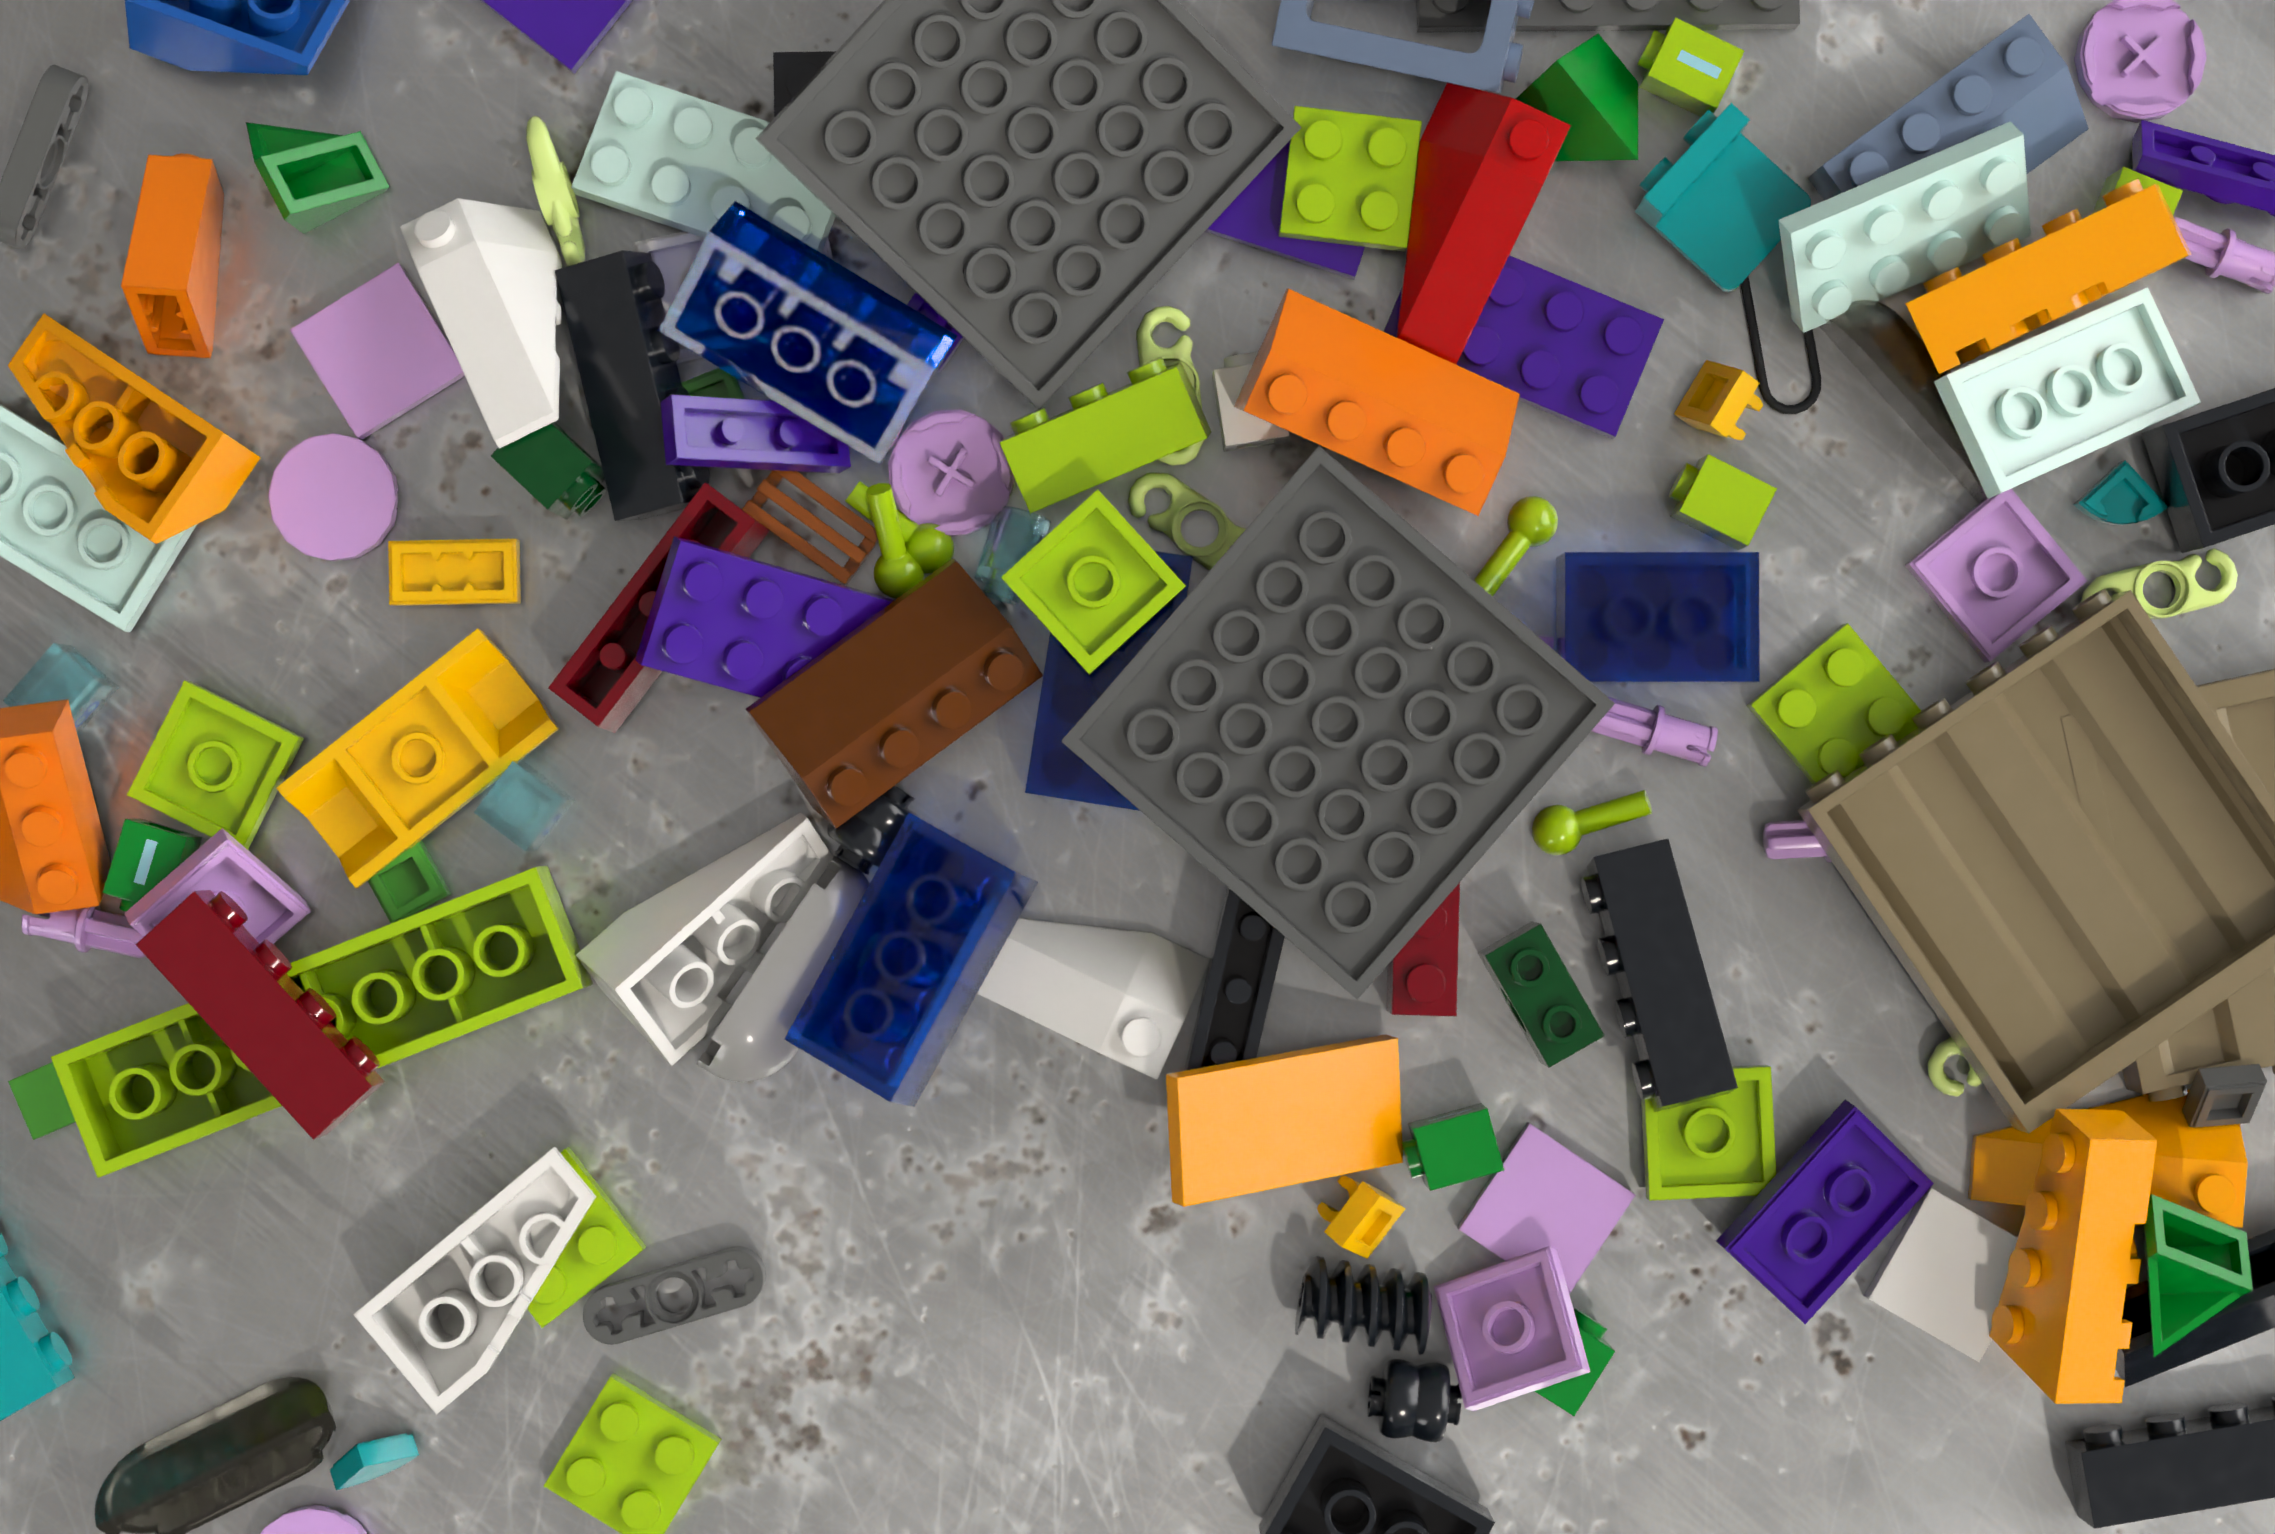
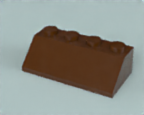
(894, 693)

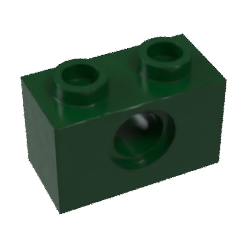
(554, 470)
(1541, 994)

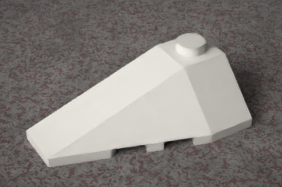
(498, 305)
(689, 945)
(468, 1293)

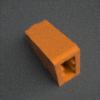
(176, 256)

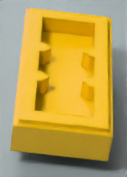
(454, 572)

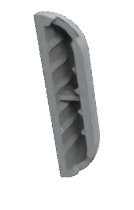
(753, 1032)

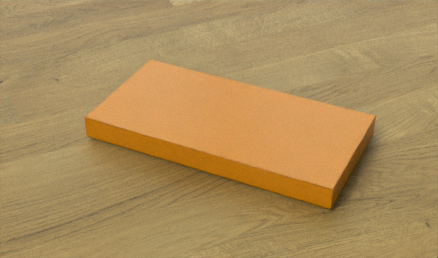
(1284, 1119)

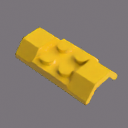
(420, 756)

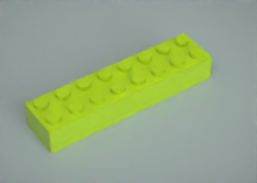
(389, 988)

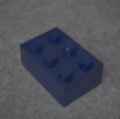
(1659, 616)

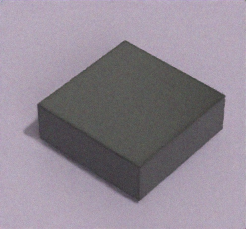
(2224, 1095)

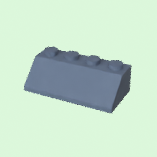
(2007, 80)

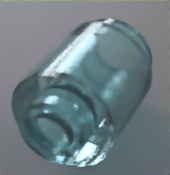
(1004, 546)

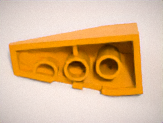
(135, 444)
(2191, 1168)

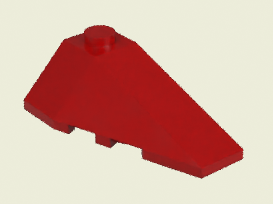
(1471, 198)

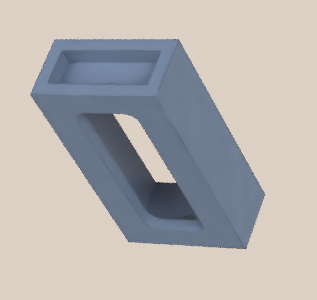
(1485, 69)

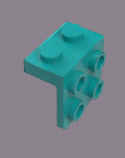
(1720, 200)

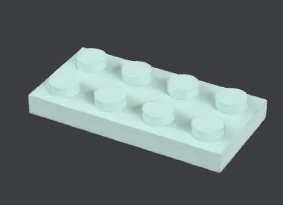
(688, 163)
(1906, 226)
(2067, 392)
(66, 536)

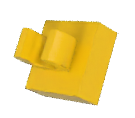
(1719, 399)
(1362, 1219)

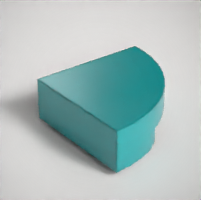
(2121, 498)
(373, 1459)

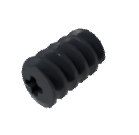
(1365, 1304)

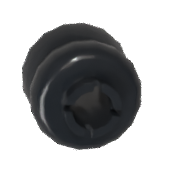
(872, 830)
(1414, 1400)

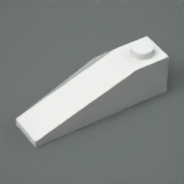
(1099, 987)

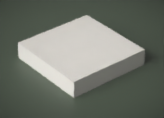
(1946, 1273)

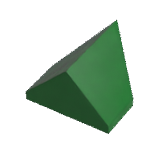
(1595, 97)
(314, 172)
(2191, 1269)

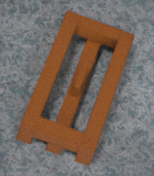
(768, 490)

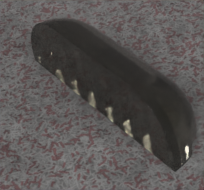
(1904, 375)
(218, 1460)

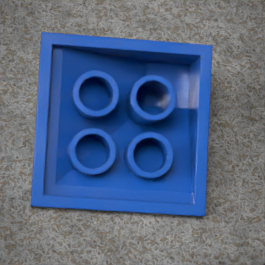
(234, 33)

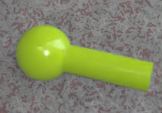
(1530, 524)
(922, 541)
(895, 568)
(1560, 829)

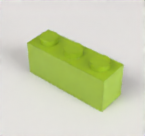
(1104, 434)

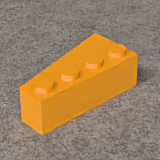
(2049, 277)
(2077, 1256)

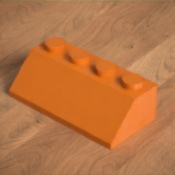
(1380, 402)

